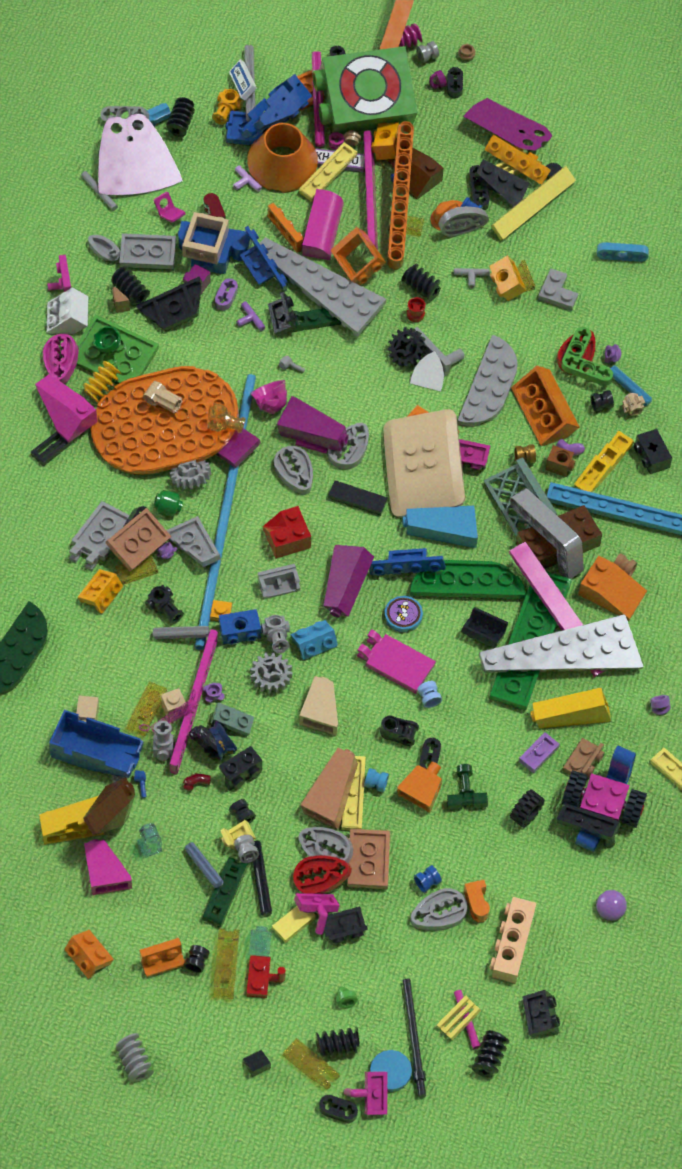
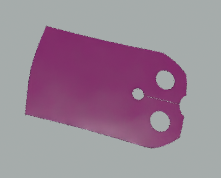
(507, 124)

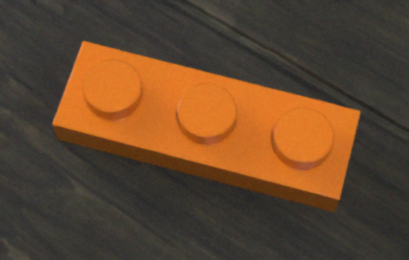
(285, 227)

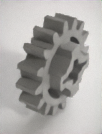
(190, 474)
(270, 671)

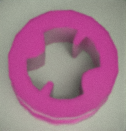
(336, 136)

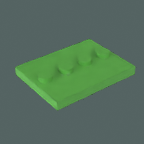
(130, 358)

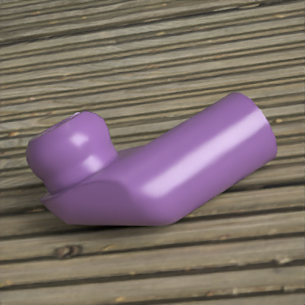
(577, 448)

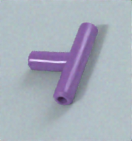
(251, 316)

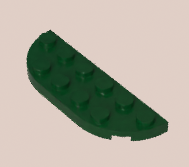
(21, 646)

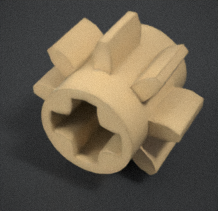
(633, 404)

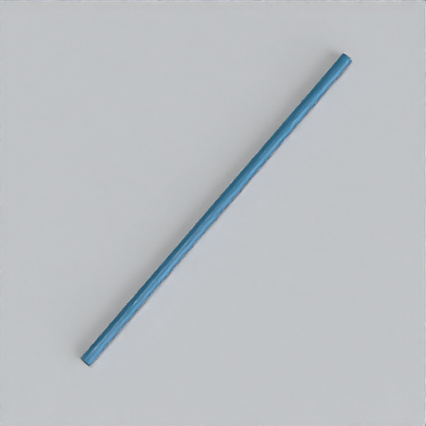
(224, 519)

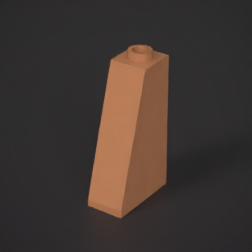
(331, 790)

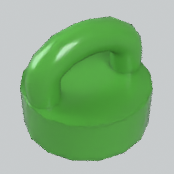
(346, 998)

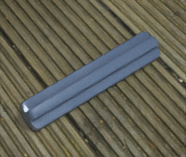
(204, 865)

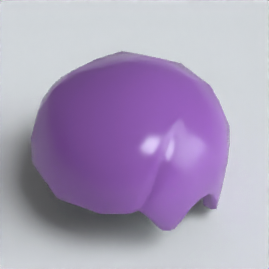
(611, 905)

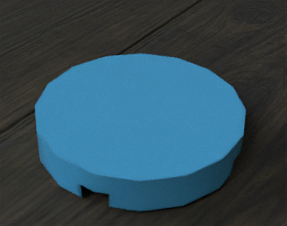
(396, 1066)

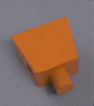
(422, 786)

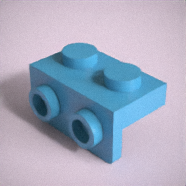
(314, 639)

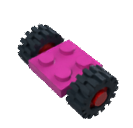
(605, 797)

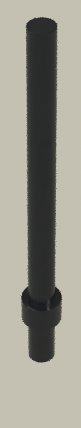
(419, 1075)

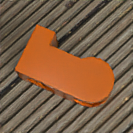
(476, 903)

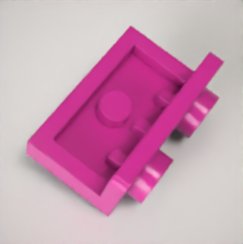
(474, 454)

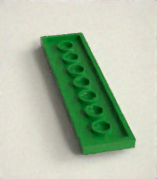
(533, 621)

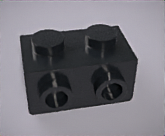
(282, 315)
(485, 627)
(241, 768)
(344, 924)

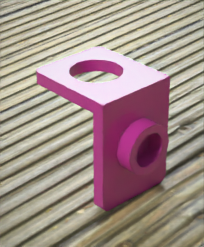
(169, 212)

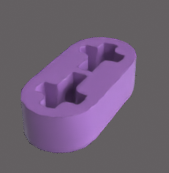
(222, 292)

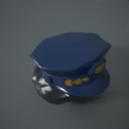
(213, 740)

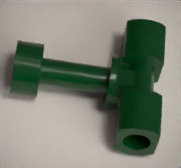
(466, 795)

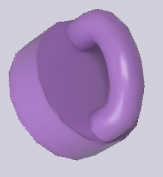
(660, 702)

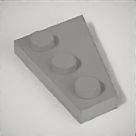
(194, 541)

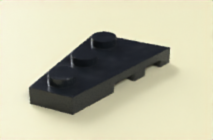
(506, 185)

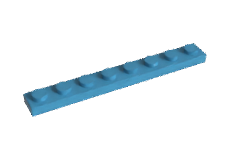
(615, 508)

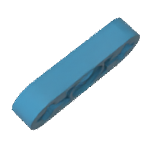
(612, 251)

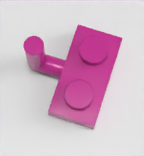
(64, 281)
(317, 903)
(374, 1092)

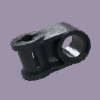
(400, 730)

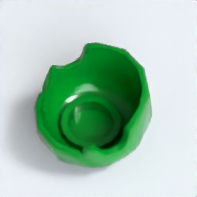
(107, 339)

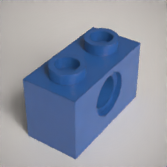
(246, 619)

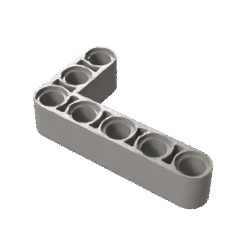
(553, 530)

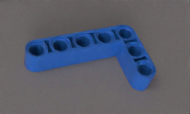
(619, 770)

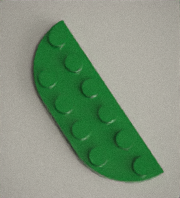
(469, 579)

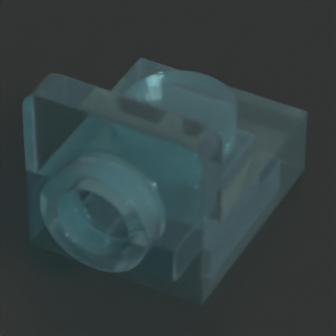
(260, 941)

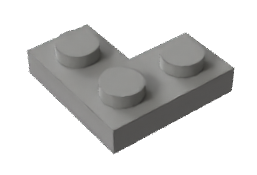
(555, 294)

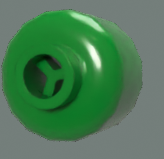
(167, 503)

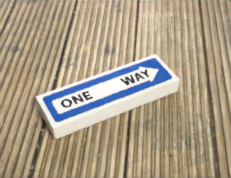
(242, 80)

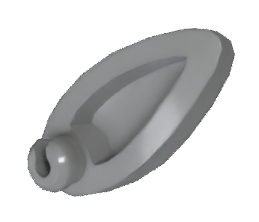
(104, 247)

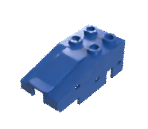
(282, 103)
(94, 745)

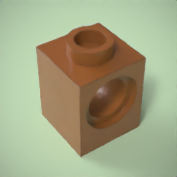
(559, 454)

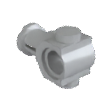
(276, 631)
(163, 741)

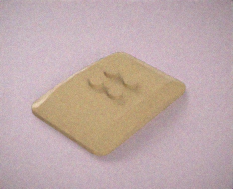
(424, 462)

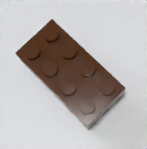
(578, 520)

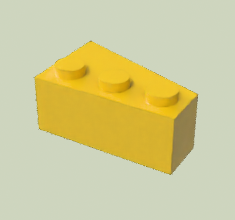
(66, 822)

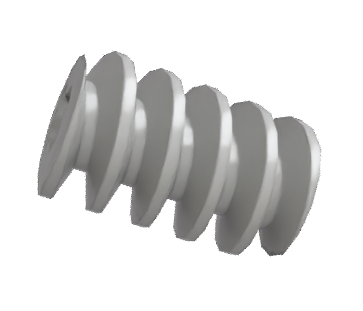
(132, 1059)

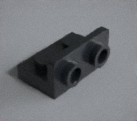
(541, 1013)

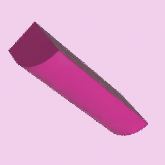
(322, 225)

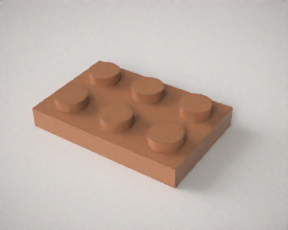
(138, 539)
(369, 859)

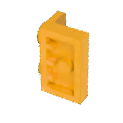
(101, 590)

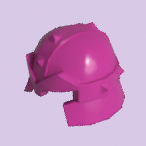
(271, 396)

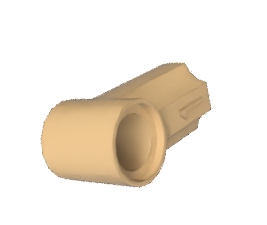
(158, 395)

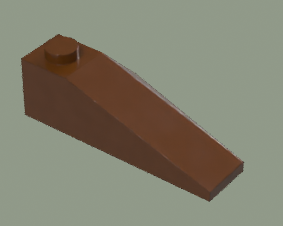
(424, 173)
(111, 807)

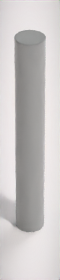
(94, 185)

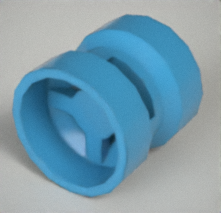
(376, 780)

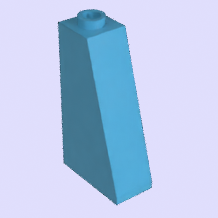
(443, 524)

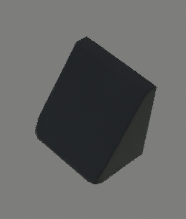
(257, 1063)

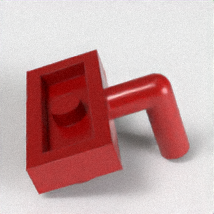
(260, 976)

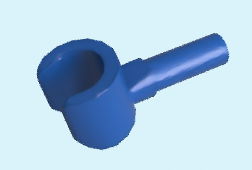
(140, 776)

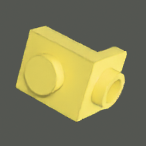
(231, 835)

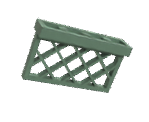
(528, 481)

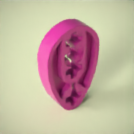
(68, 362)

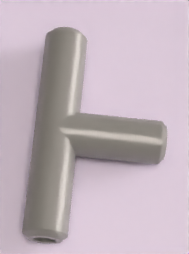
(471, 273)

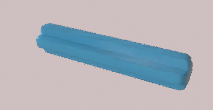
(630, 385)

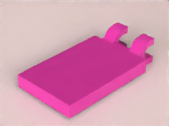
(396, 661)

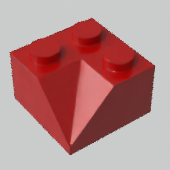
(287, 532)

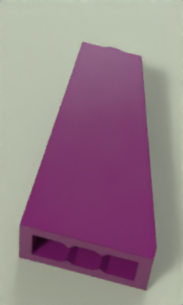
(311, 426)
(346, 578)

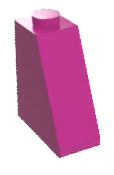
(105, 869)

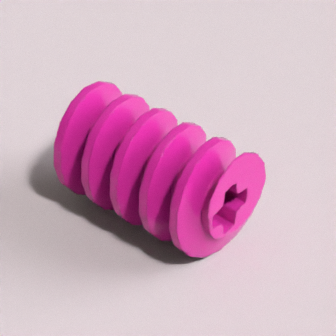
(411, 34)

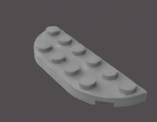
(490, 384)

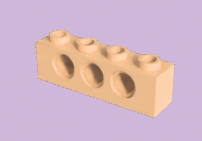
(508, 969)

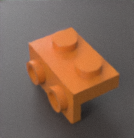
(88, 953)

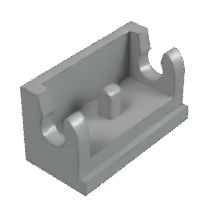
(278, 581)

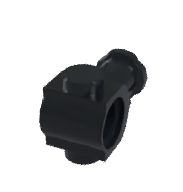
(164, 605)

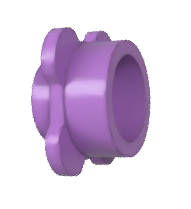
(612, 353)
(166, 550)
(213, 687)

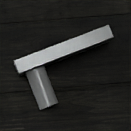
(447, 360)

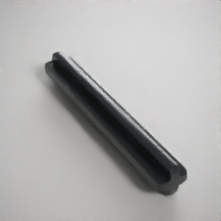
(261, 882)

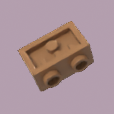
(584, 758)

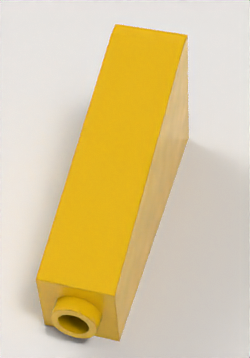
(572, 709)

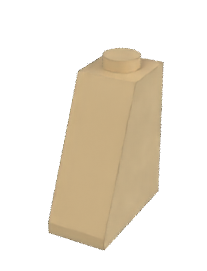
(320, 707)

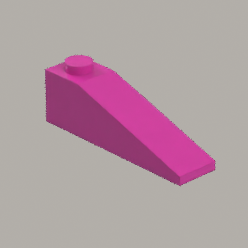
(66, 408)

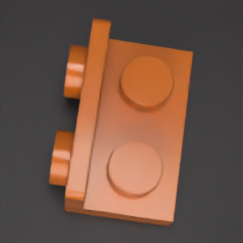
(162, 957)

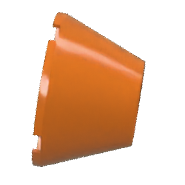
(277, 171)

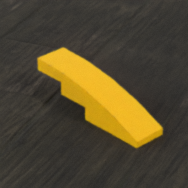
(604, 463)

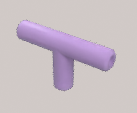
(246, 178)

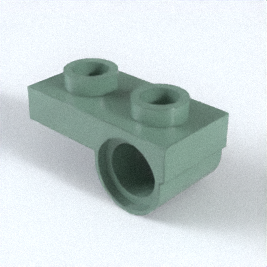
(232, 719)

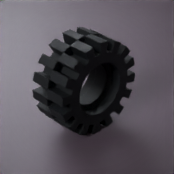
(527, 808)

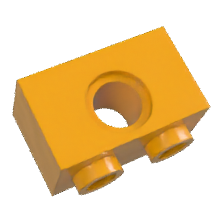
(385, 141)
(503, 270)

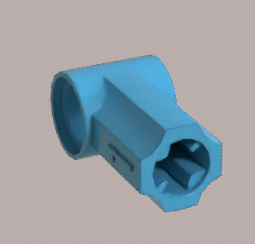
(158, 113)

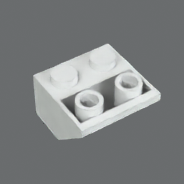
(67, 313)

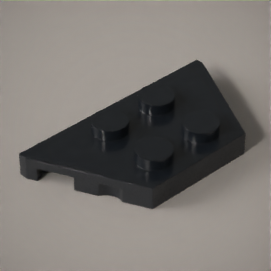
(174, 305)

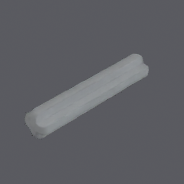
(181, 632)

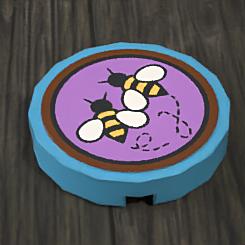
(403, 613)

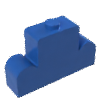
(235, 244)

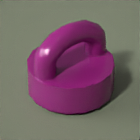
(439, 78)

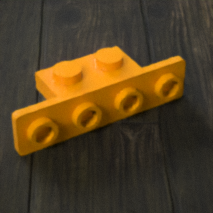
(518, 159)

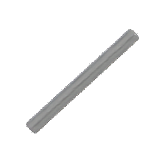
(249, 61)

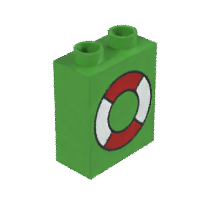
(365, 90)

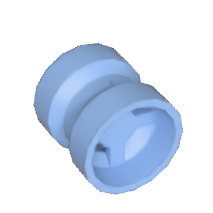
(429, 692)

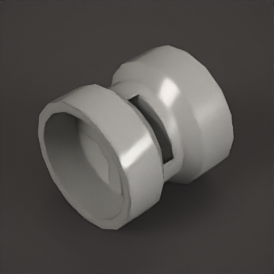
(426, 52)
(246, 848)

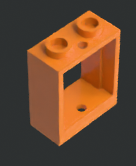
(347, 245)

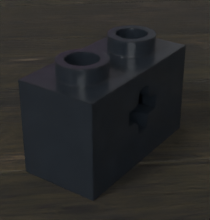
(652, 451)

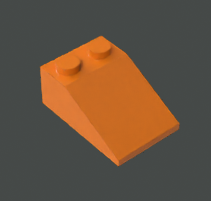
(611, 588)

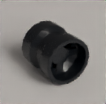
(602, 400)
(241, 811)
(196, 959)

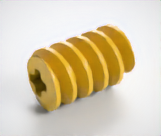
(101, 380)

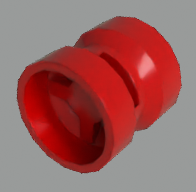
(416, 309)

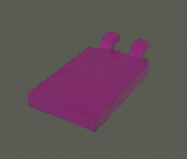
(239, 447)

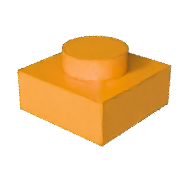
(220, 608)

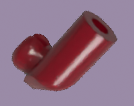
(194, 779)

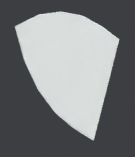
(429, 372)

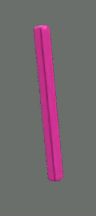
(317, 99)

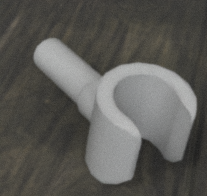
(286, 361)

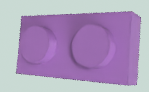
(539, 752)

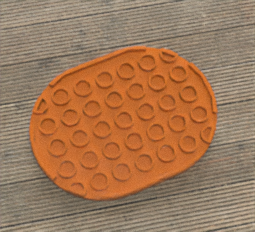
(153, 439)

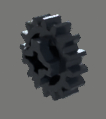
(406, 347)

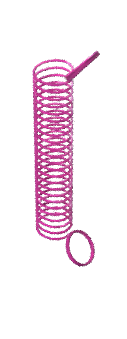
(192, 698)

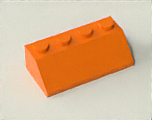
(545, 406)

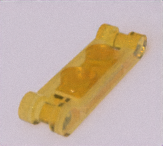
(226, 963)

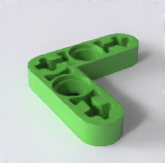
(577, 359)

